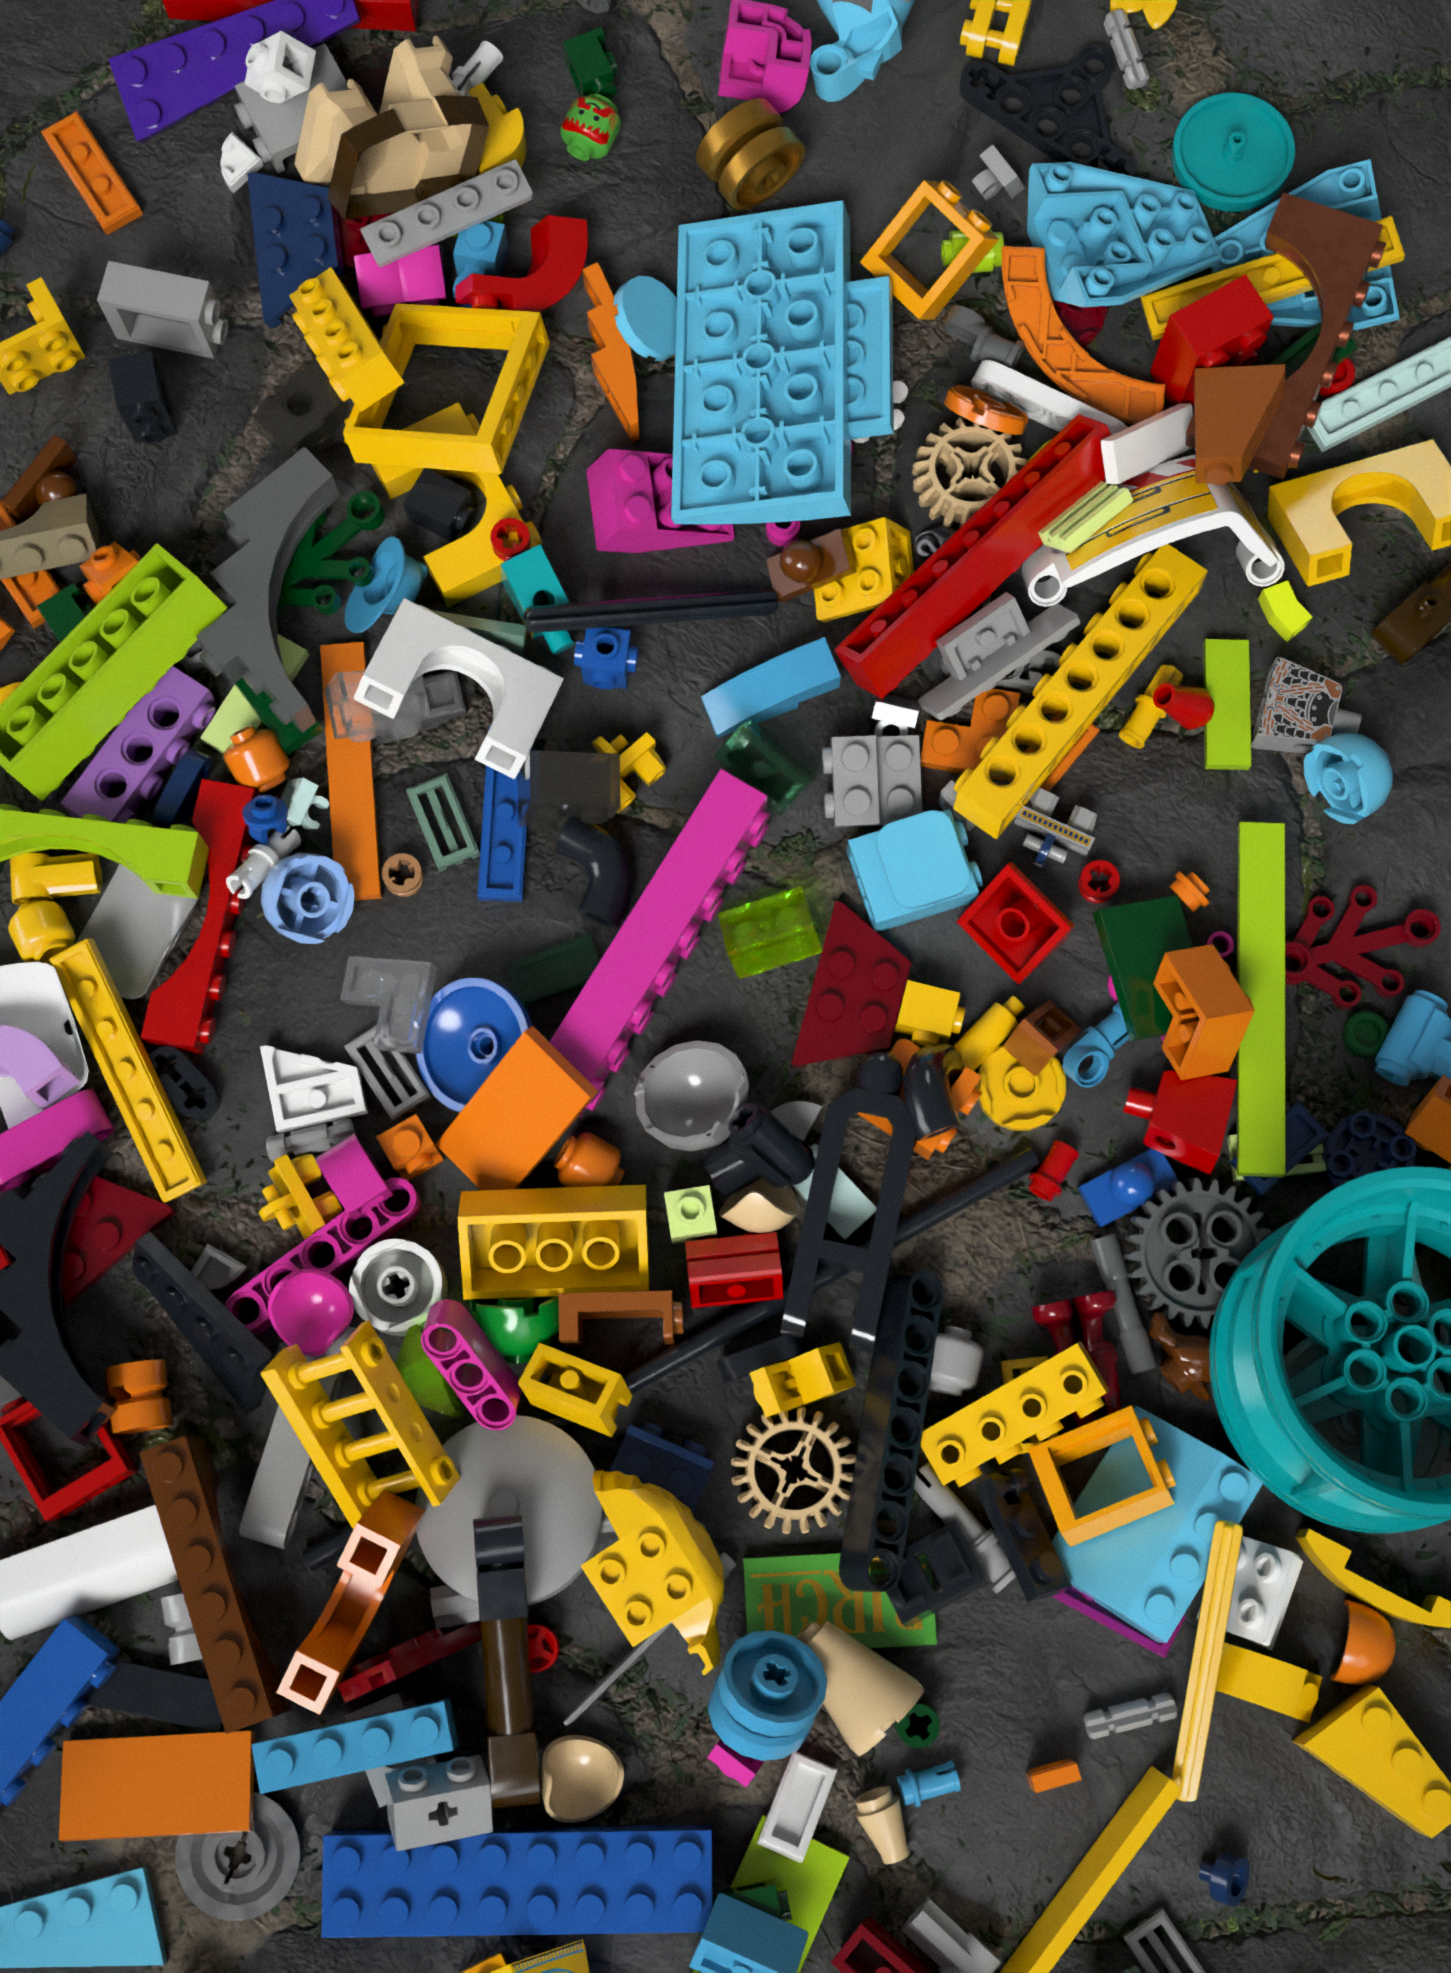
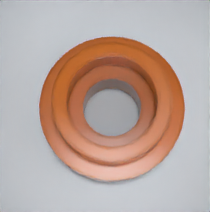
(1190, 890)

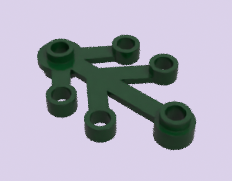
(311, 561)

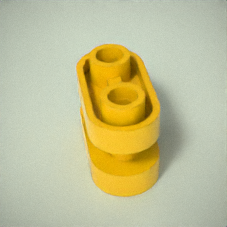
(978, 32)

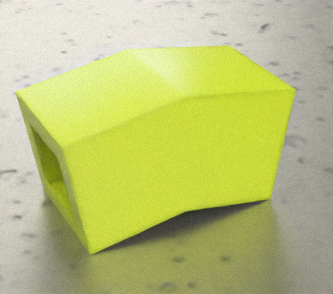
(1284, 610)

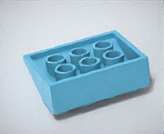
(1158, 1562)

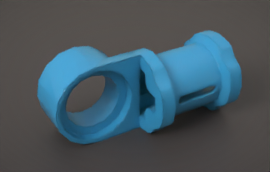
(1100, 1043)

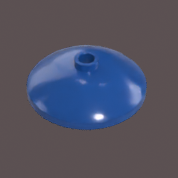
(459, 1035)

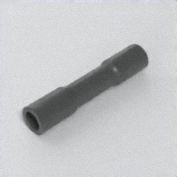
(1132, 1331)

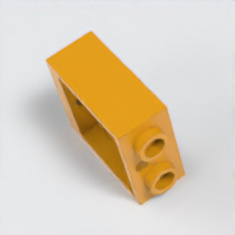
(906, 288)
(1086, 1440)

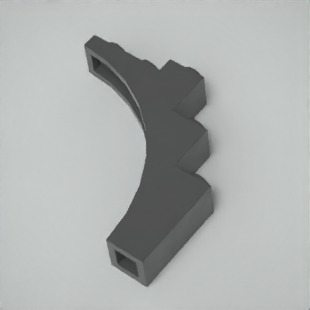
(266, 529)

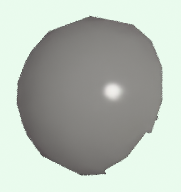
(691, 1095)

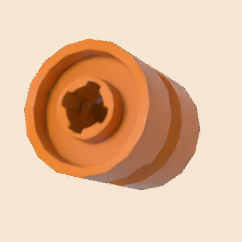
(139, 1396)

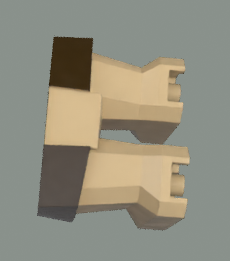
(408, 152)

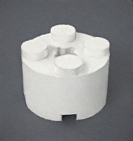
(374, 1279)

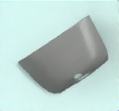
(135, 929)

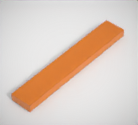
(351, 786)

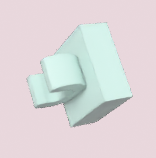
(299, 796)

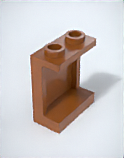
(617, 1305)

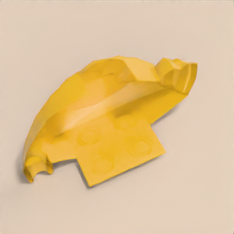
(659, 1566)

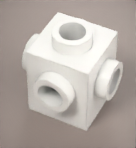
(279, 67)

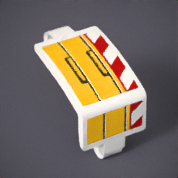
(1163, 510)

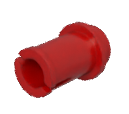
(1052, 1172)

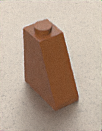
(1233, 417)

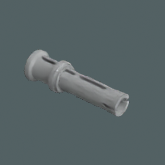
(983, 1543)

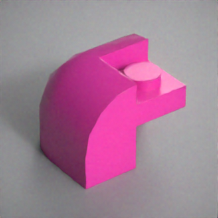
(764, 55)

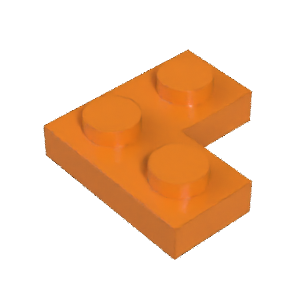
(959, 747)

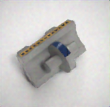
(1037, 819)

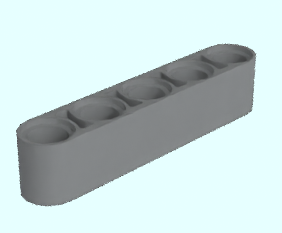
(284, 1473)

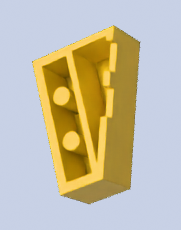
(1382, 1758)

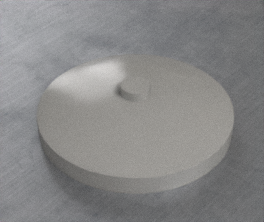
(511, 1472)

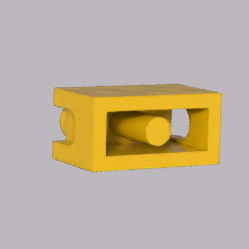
(576, 1389)

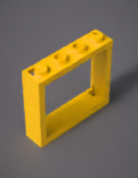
(510, 330)

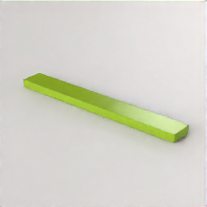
(1263, 980)

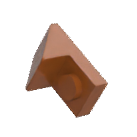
(1041, 1037)

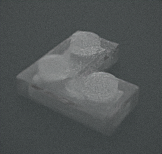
(400, 990)

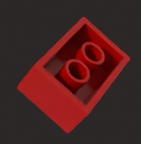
(1210, 333)

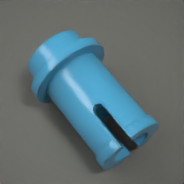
(928, 1783)

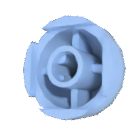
(307, 897)

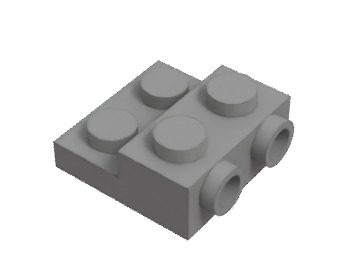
(872, 779)

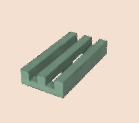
(456, 856)

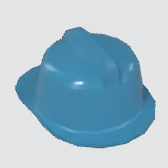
(395, 579)

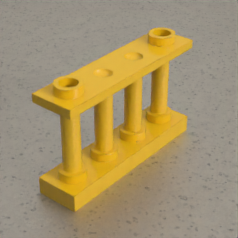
(327, 1439)

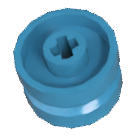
(767, 1695)

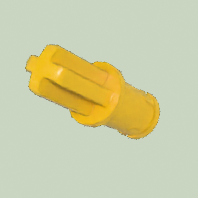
(1146, 713)

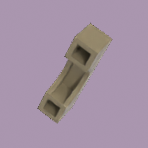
(53, 537)

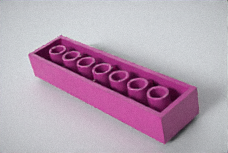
(661, 930)

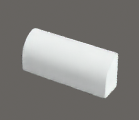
(83, 1572)

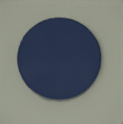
(1364, 1146)

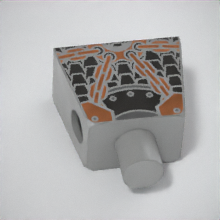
(1299, 710)

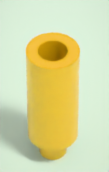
(988, 1033)

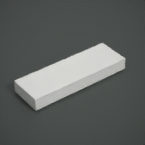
(1146, 444)

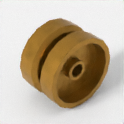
(750, 154)

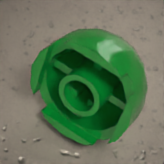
(517, 1324)

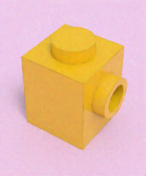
(929, 1013)

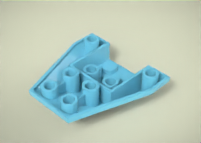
(1343, 189)
(1114, 233)

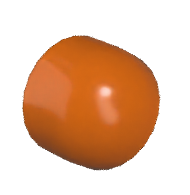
(1368, 1646)

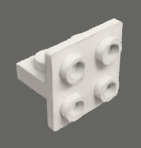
(1261, 1591)

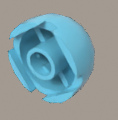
(1350, 774)

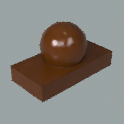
(43, 480)
(811, 564)

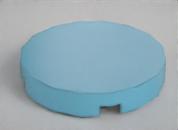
(647, 317)

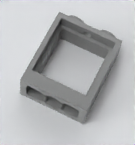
(162, 310)

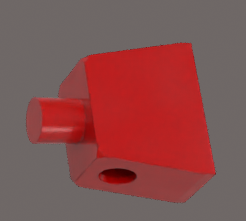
(1185, 1117)

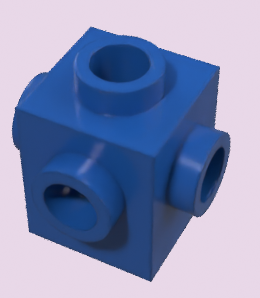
(610, 669)

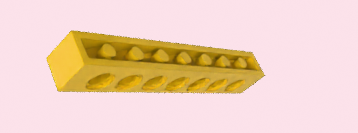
(995, 805)

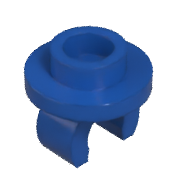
(263, 814)

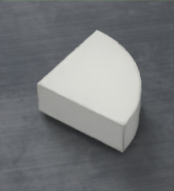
(237, 162)

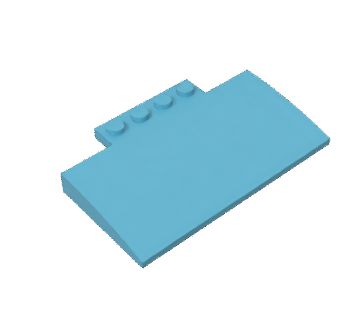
(775, 367)

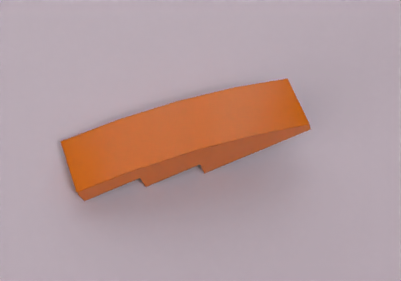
(613, 361)

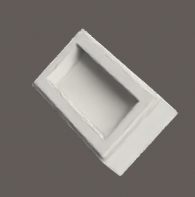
(797, 1806)

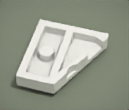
(310, 1090)

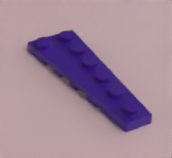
(200, 66)

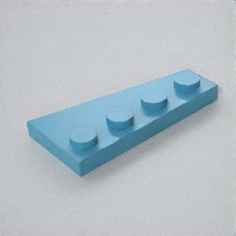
(85, 1925)

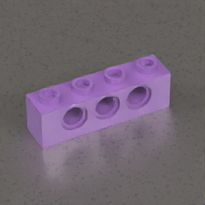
(142, 729)

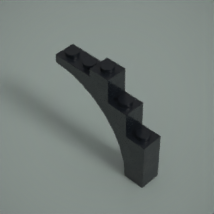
(36, 1232)

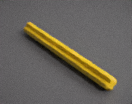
(1206, 1658)

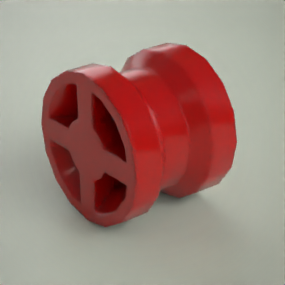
(542, 1658)

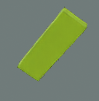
(1228, 683)

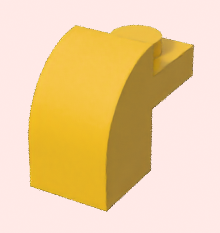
(505, 134)
(802, 1380)
(1268, 1682)

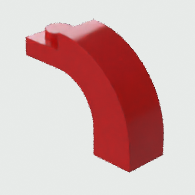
(556, 264)

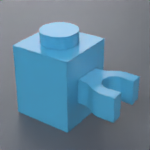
(480, 251)

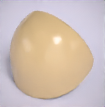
(761, 1207)
(579, 1778)

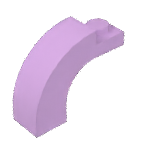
(34, 1066)

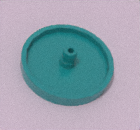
(1233, 151)

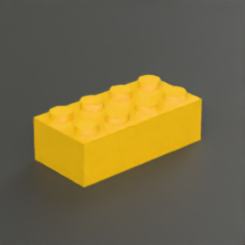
(553, 1241)

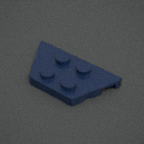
(293, 239)

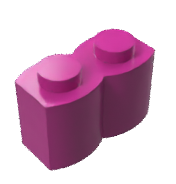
(409, 280)

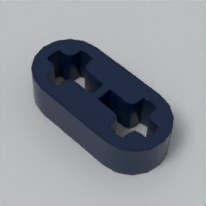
(182, 788)

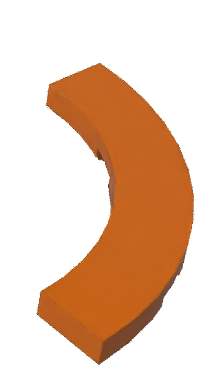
(1059, 354)

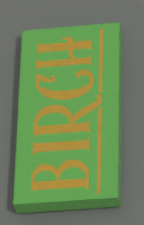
(795, 1590)

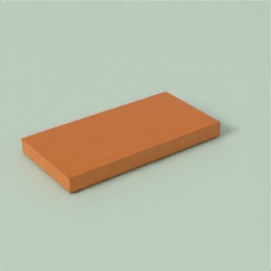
(516, 1114)
(157, 1786)

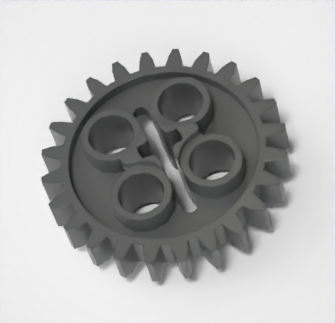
(1158, 1255)

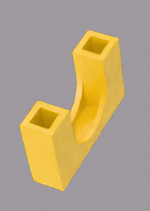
(1306, 508)
(468, 562)

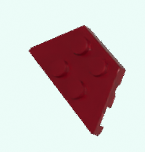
(852, 993)
(106, 1232)
(407, 1658)

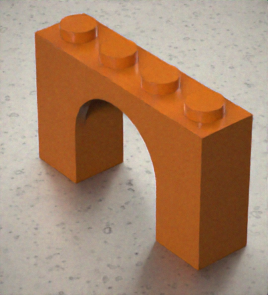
(369, 1568)

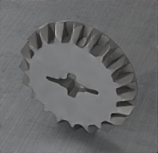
(255, 1885)

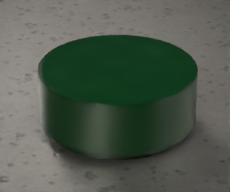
(1364, 1034)

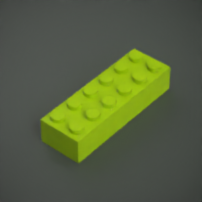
(103, 670)

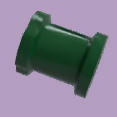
(932, 1727)

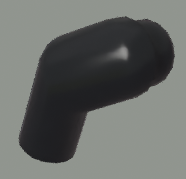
(930, 541)

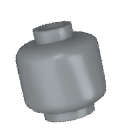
(955, 1362)

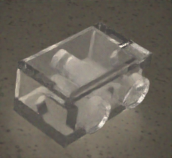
(363, 723)

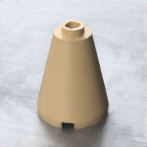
(862, 1687)

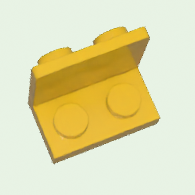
(41, 348)
(882, 564)

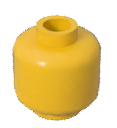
(40, 931)

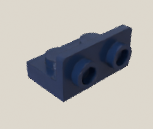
(664, 1464)

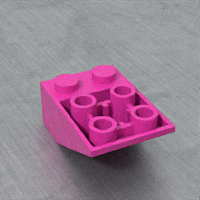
(634, 505)

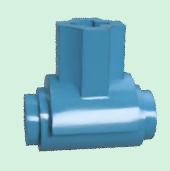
(1417, 1041)

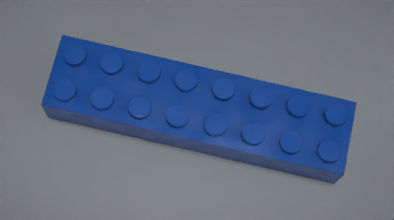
(519, 1882)

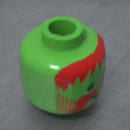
(590, 127)

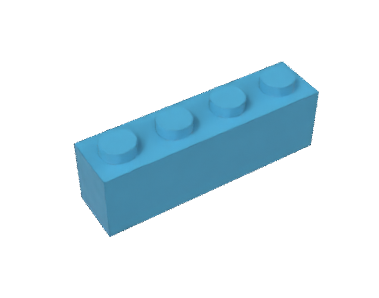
(355, 1745)

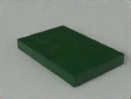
(1134, 946)

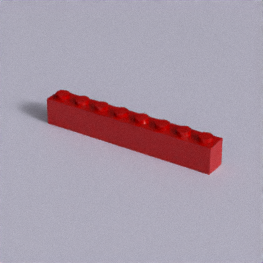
(974, 559)

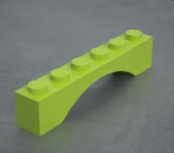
(164, 858)

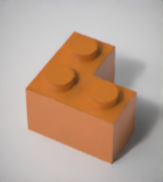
(1206, 1011)

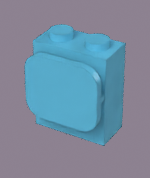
(913, 869)

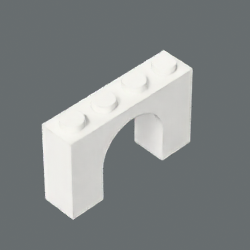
(427, 642)

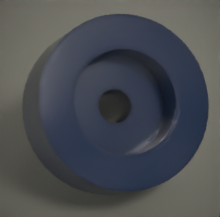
(1226, 1878)

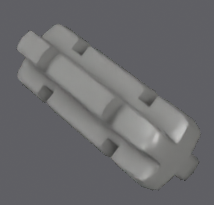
(1126, 49)
(309, 1139)
(1130, 1715)

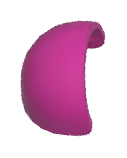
(310, 1310)

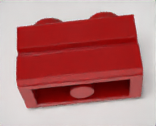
(734, 1269)

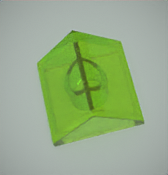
(423, 1377)

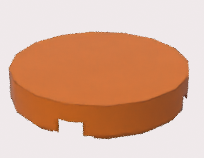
(985, 411)

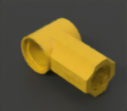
(46, 877)

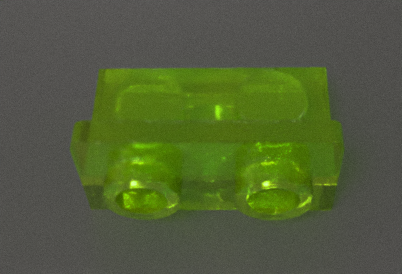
(769, 933)

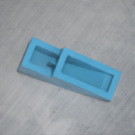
(772, 687)

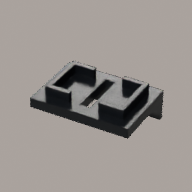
(953, 1566)

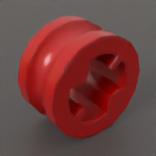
(502, 528)
(1112, 884)

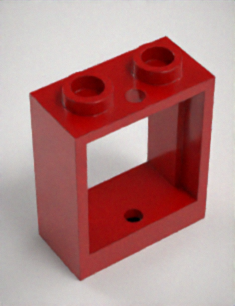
(76, 1494)

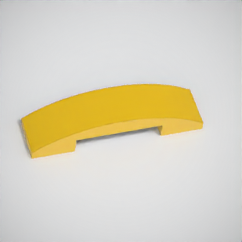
(1331, 1560)

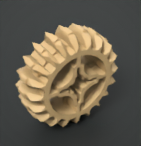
(949, 450)
(810, 1434)

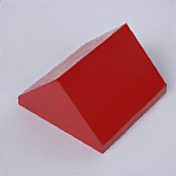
(1015, 923)

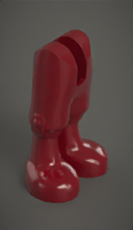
(1089, 1312)

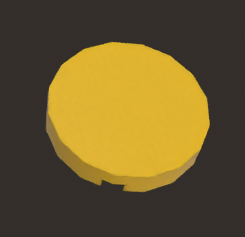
(1015, 1096)

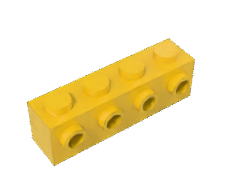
(343, 341)
(1012, 1414)

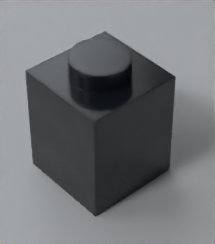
(439, 505)

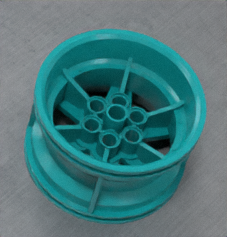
(1274, 1416)

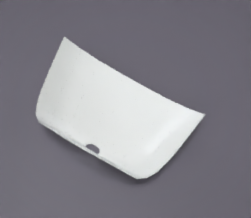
(37, 1004)

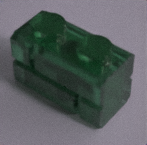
(765, 766)

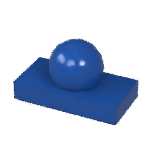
(1127, 1187)

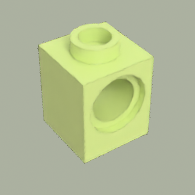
(690, 1214)

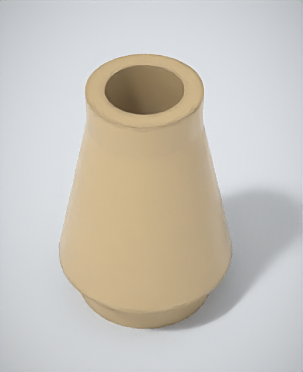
(883, 1821)

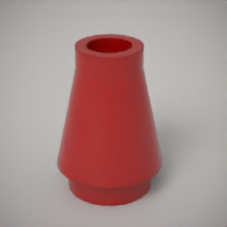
(1187, 705)

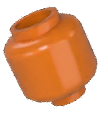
(256, 758)
(588, 1162)

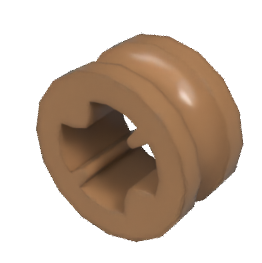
(411, 885)

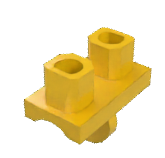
(638, 758)
(290, 1181)

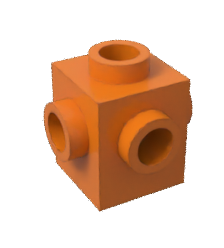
(106, 569)

